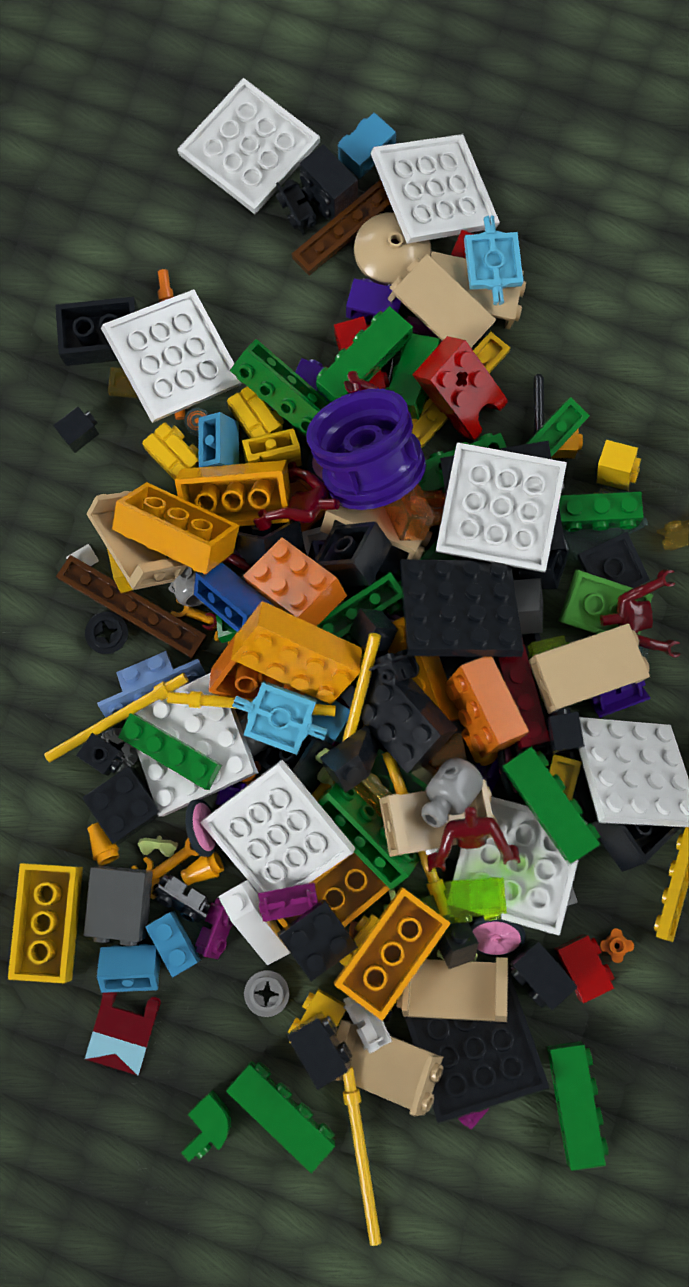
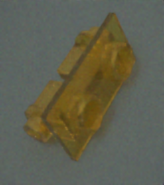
(675, 534)

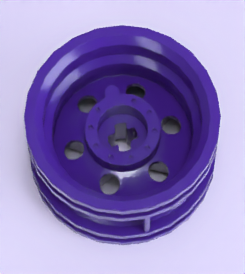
(367, 448)

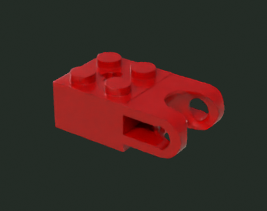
(459, 385)

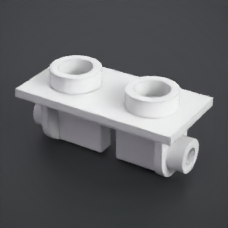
(370, 1028)

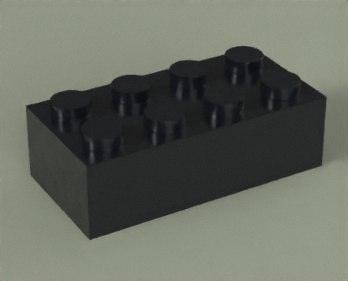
(402, 719)

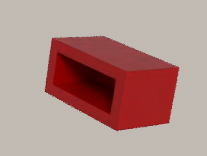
(585, 968)

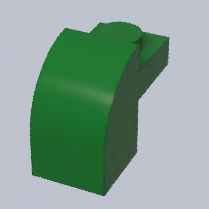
(214, 1122)

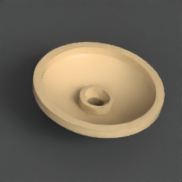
(381, 258)

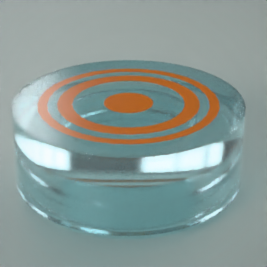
(192, 420)

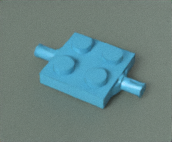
(493, 260)
(280, 717)

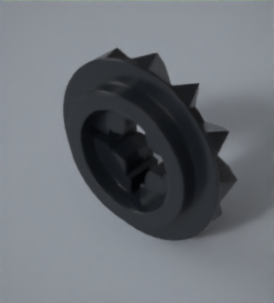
(96, 627)

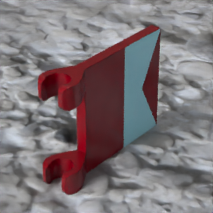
(121, 1035)

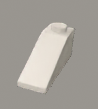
(243, 910)

